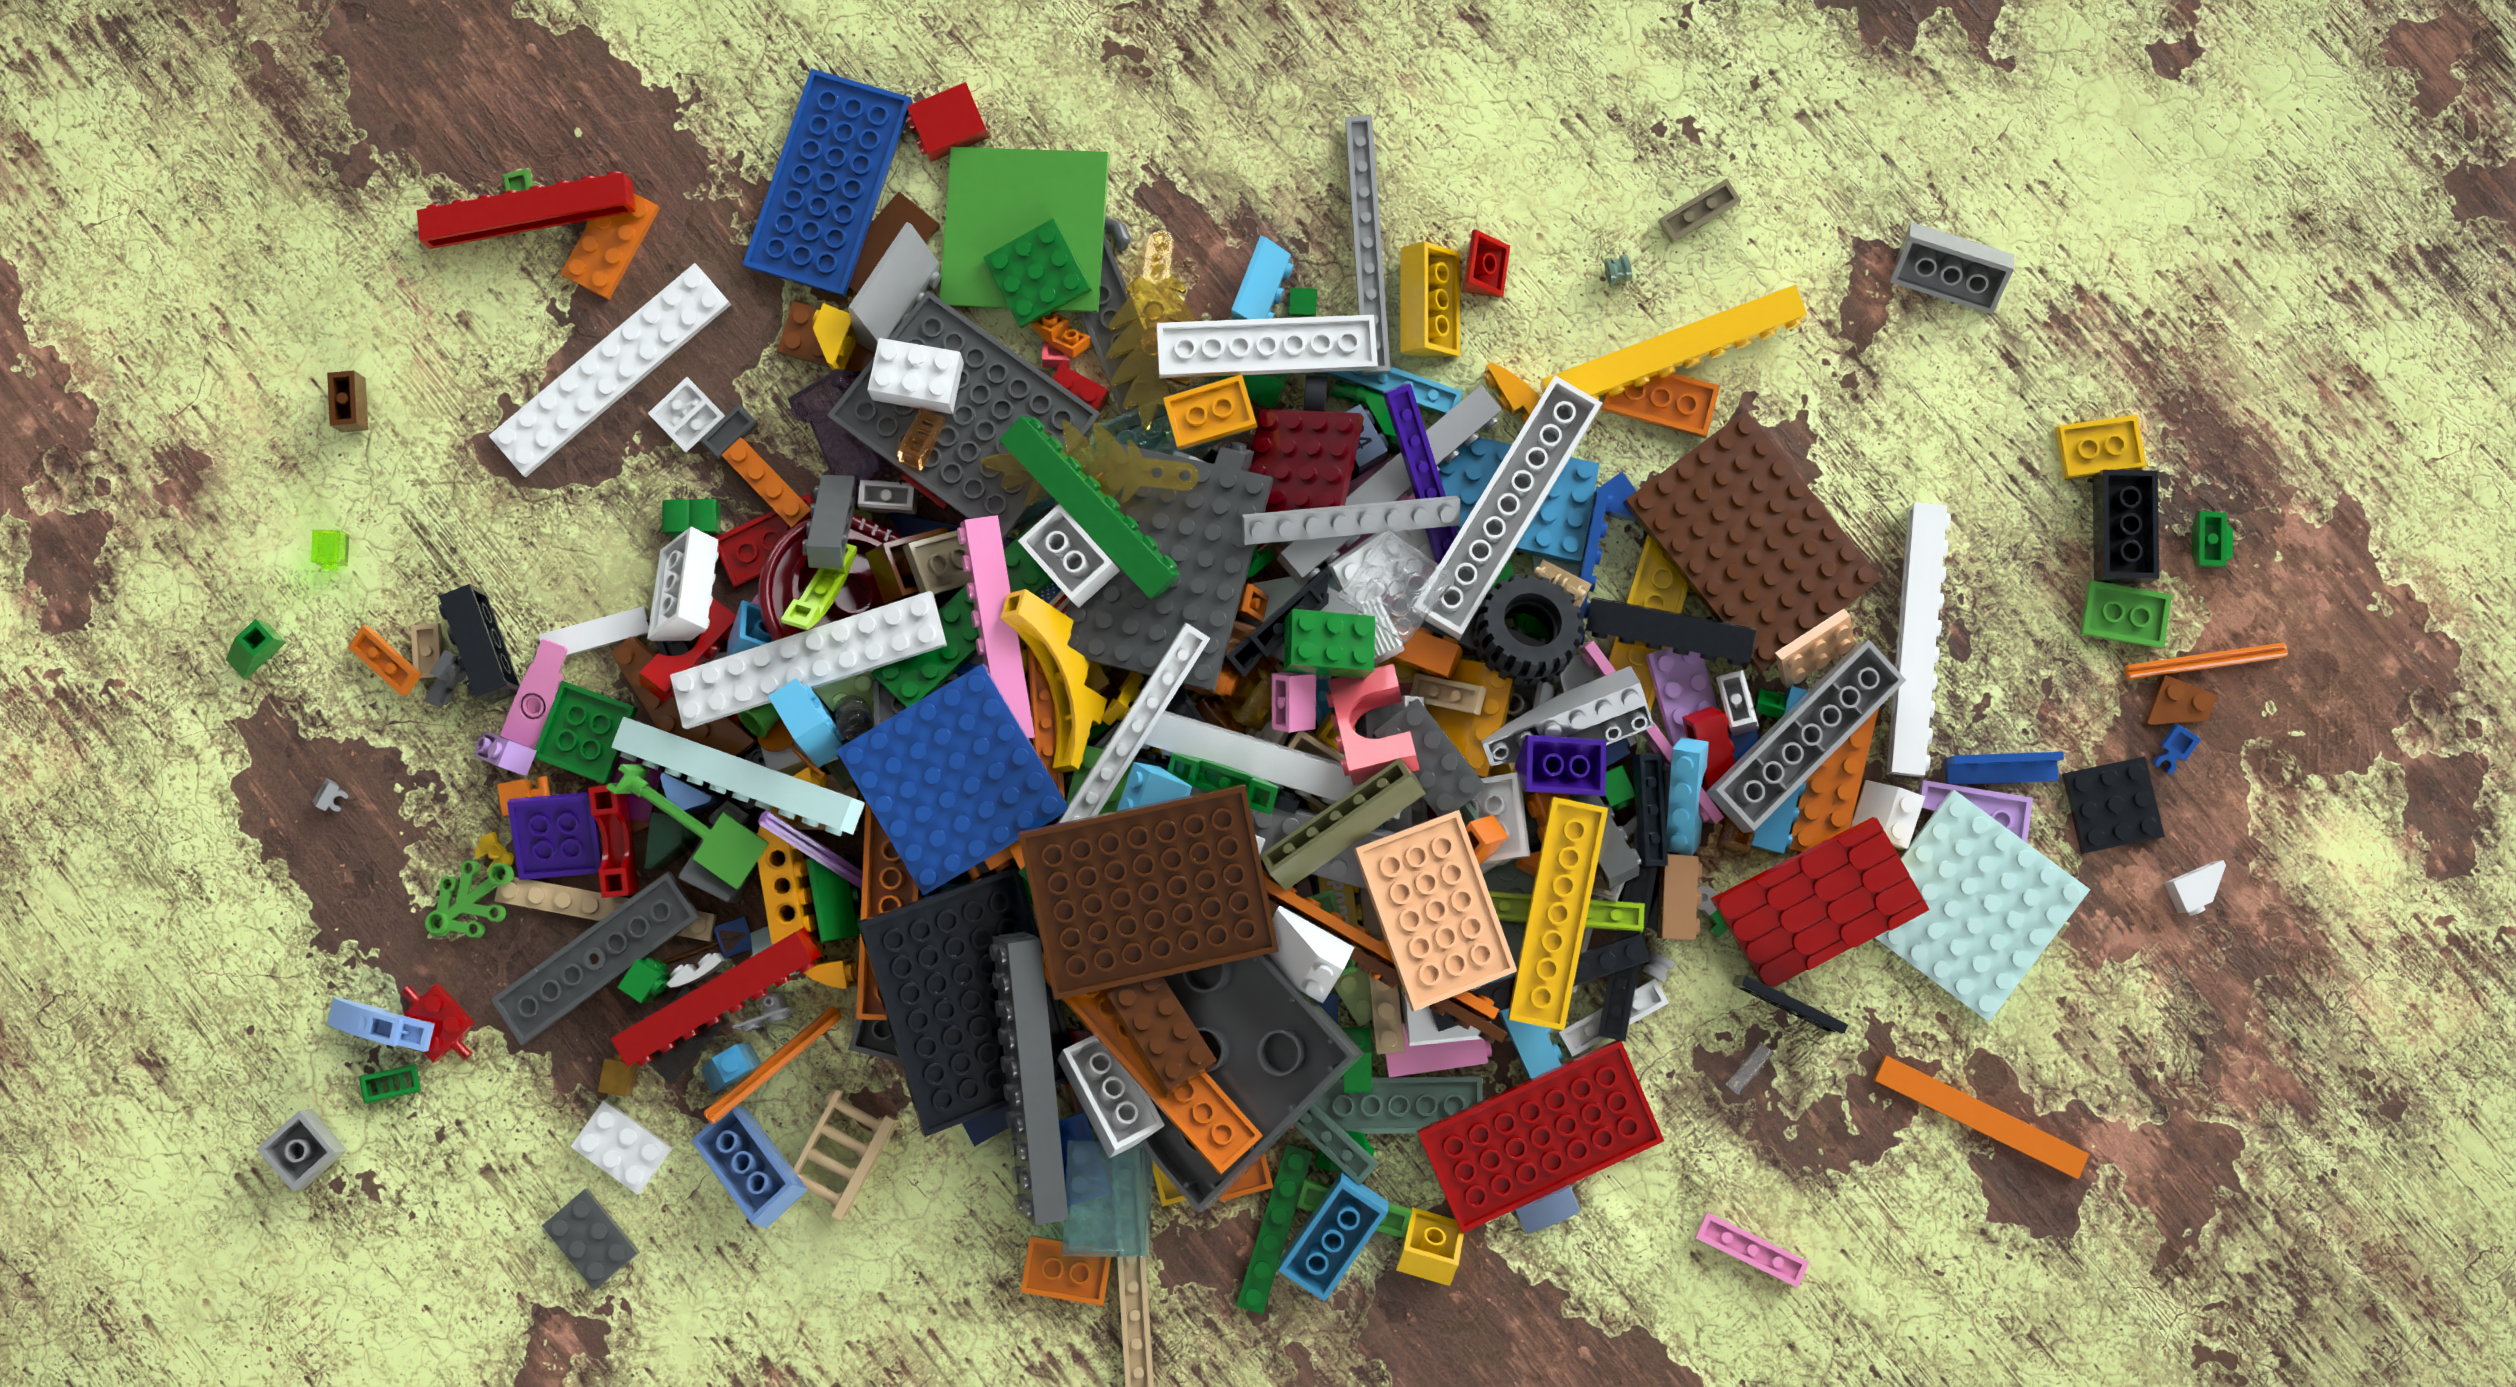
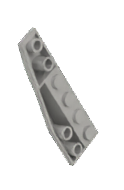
(1596, 710)

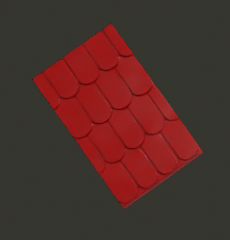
(1820, 903)

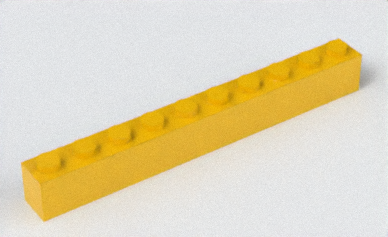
(1686, 345)

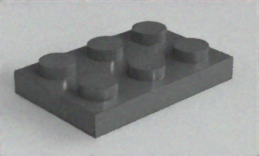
(590, 1239)

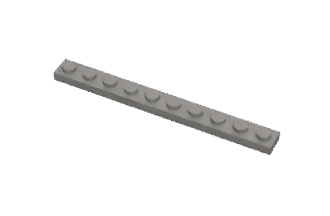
(1367, 232)

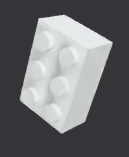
(915, 375)
(1069, 555)

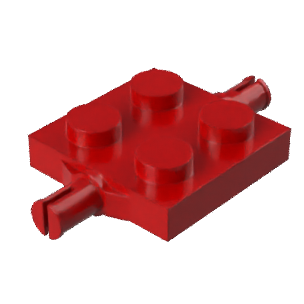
(449, 1020)

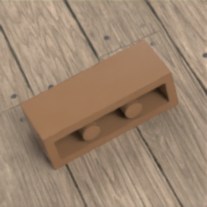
(1679, 898)

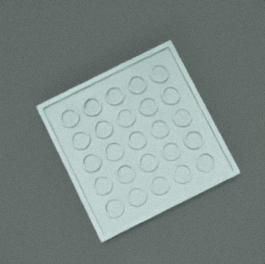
(1988, 902)

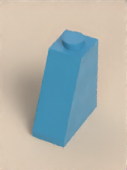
(730, 1066)

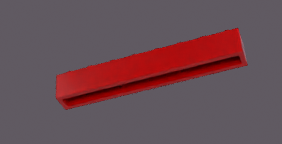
(526, 210)
(716, 997)

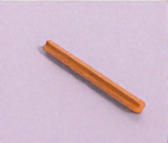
(2205, 661)
(772, 1065)

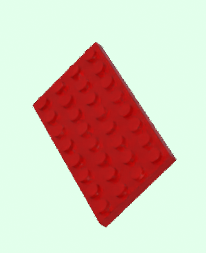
(1540, 1136)

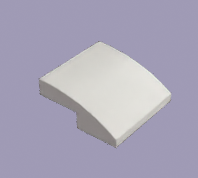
(686, 414)

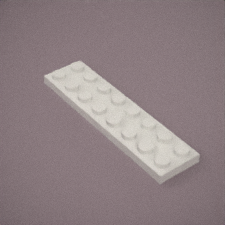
(1266, 346)

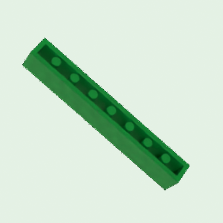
(1090, 507)

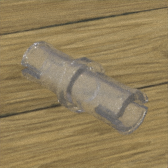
(1749, 1068)

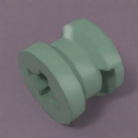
(1618, 269)

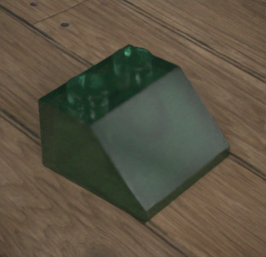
(666, 841)

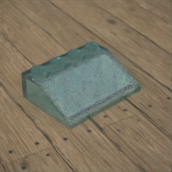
(1107, 1201)

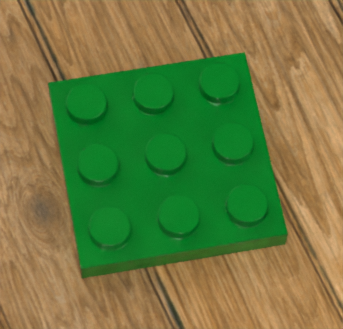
(1037, 273)
(582, 732)

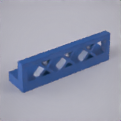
(2002, 768)

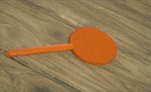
(780, 739)

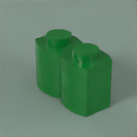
(695, 513)

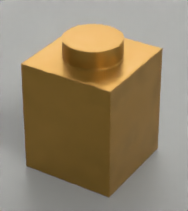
(617, 1077)

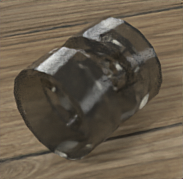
(853, 716)

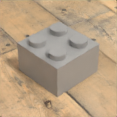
(301, 1149)

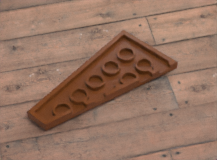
(721, 734)

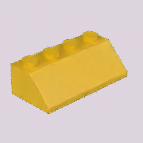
(1429, 301)

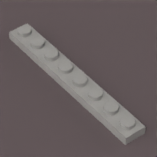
(1350, 520)

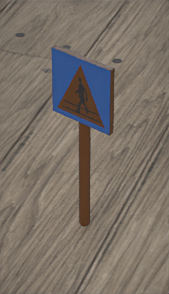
(732, 937)

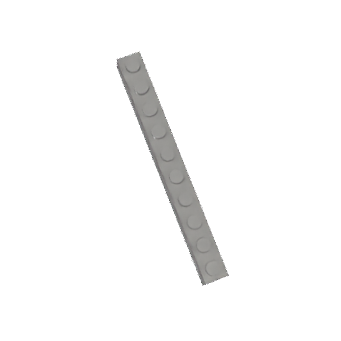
(1392, 480)

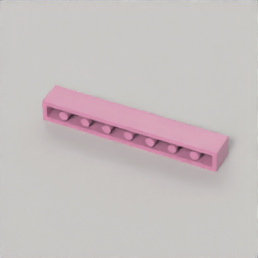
(988, 590)

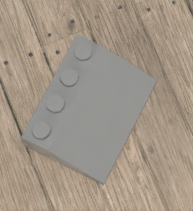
(893, 288)

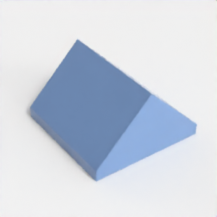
(687, 796)

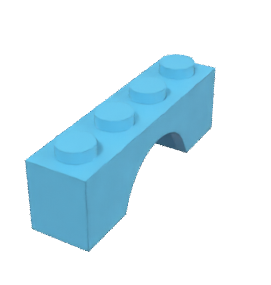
(1687, 773)

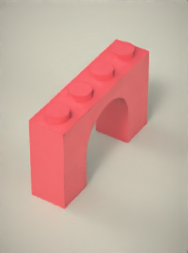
(1351, 700)

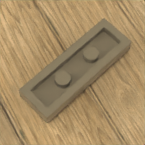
(1699, 211)

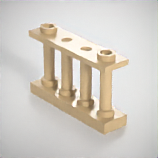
(867, 1152)

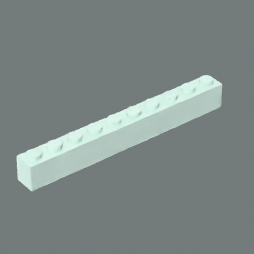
(738, 775)

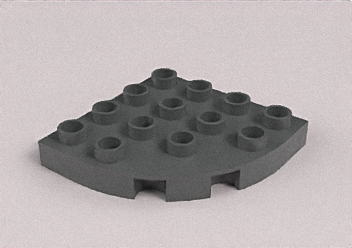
(1272, 1061)

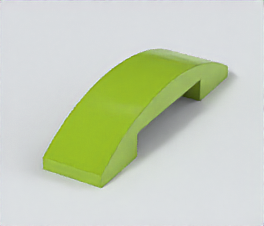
(819, 594)

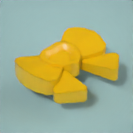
(490, 845)

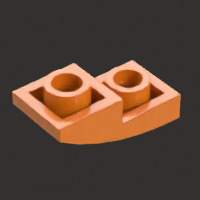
(1057, 333)

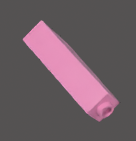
(1436, 1056)

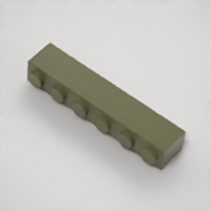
(1342, 824)

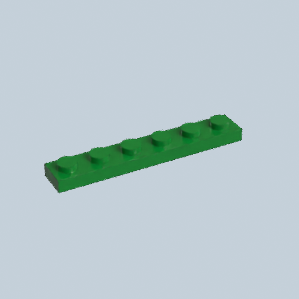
(1274, 1228)

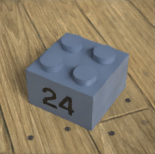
(1371, 445)

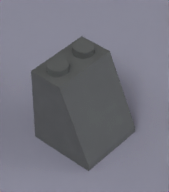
(706, 880)

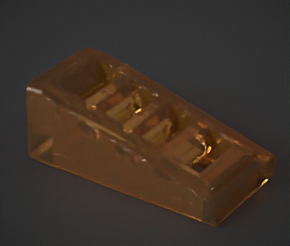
(914, 454)

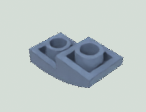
(1548, 1210)

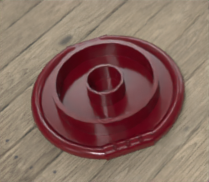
(787, 576)

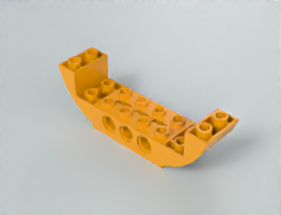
(778, 899)

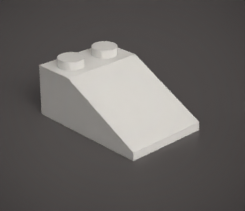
(1308, 954)

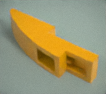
(1513, 392)

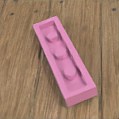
(1751, 1249)

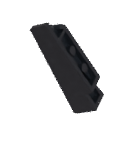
(1271, 632)

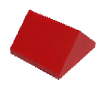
(1486, 265)

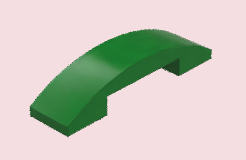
(1215, 776)

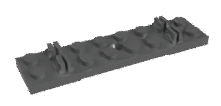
(618, 940)

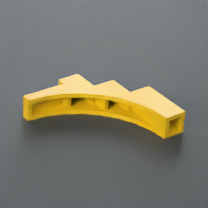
(1066, 670)

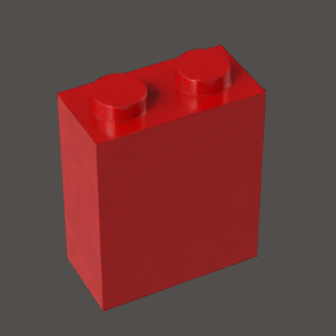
(946, 122)

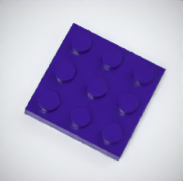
(554, 836)

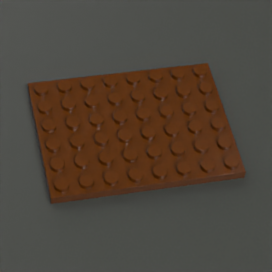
(1752, 538)
(1148, 891)

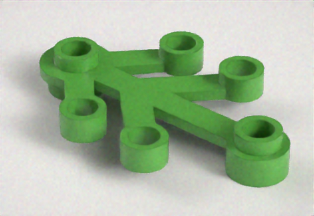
(466, 900)

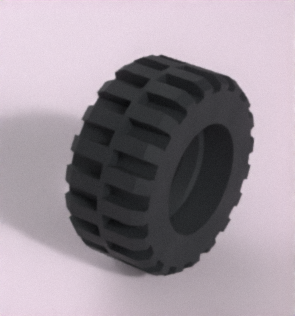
(1541, 601)

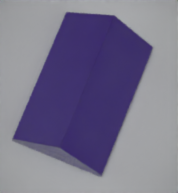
(1562, 765)

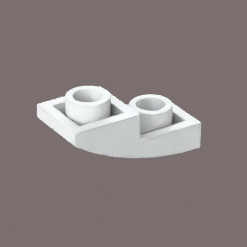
(690, 974)

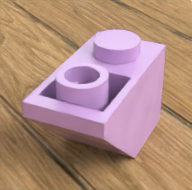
(504, 753)

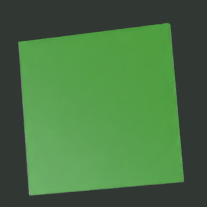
(1009, 192)

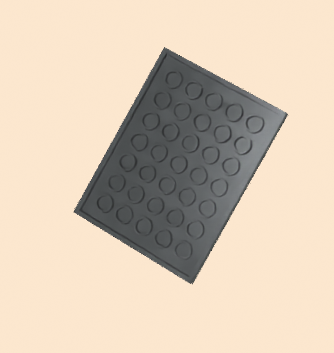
(991, 396)
(1204, 539)

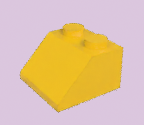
(834, 335)
(1431, 1247)

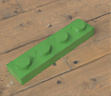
(1394, 1222)

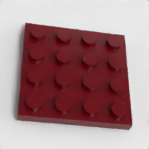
(1306, 456)

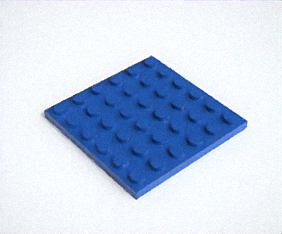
(952, 779)

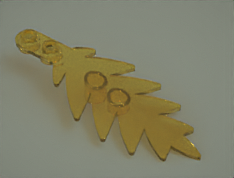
(1150, 304)
(1108, 466)

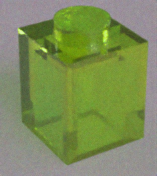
(330, 549)

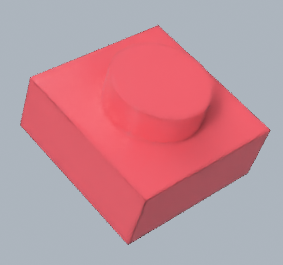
(1052, 357)

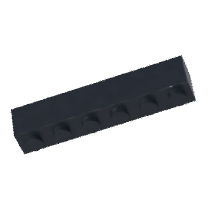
(1672, 630)

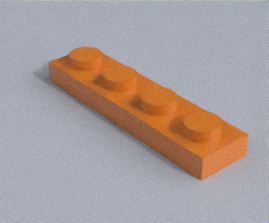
(767, 483)

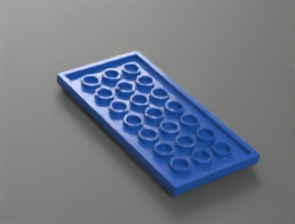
(827, 182)

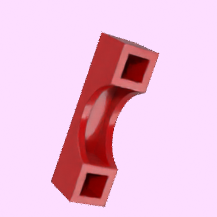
(657, 672)
(618, 863)

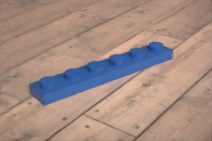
(1591, 554)

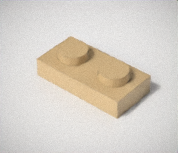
(426, 647)

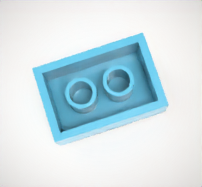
(808, 721)

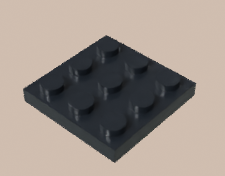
(2113, 805)

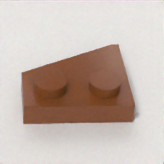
(2179, 703)

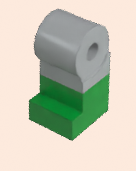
(1711, 912)

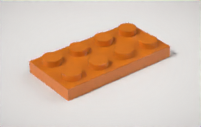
(608, 248)
(1668, 402)

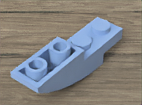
(379, 1025)

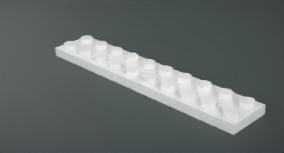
(609, 370)
(811, 656)

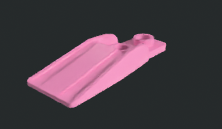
(535, 695)

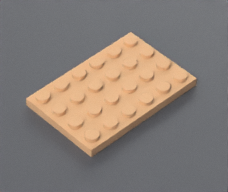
(1435, 910)

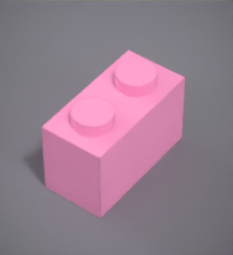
(1293, 701)

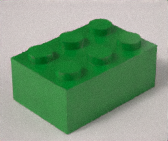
(1329, 643)

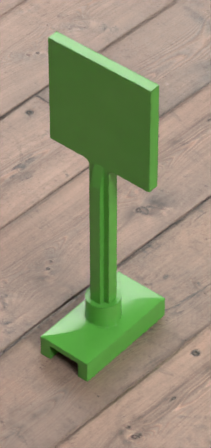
(726, 849)

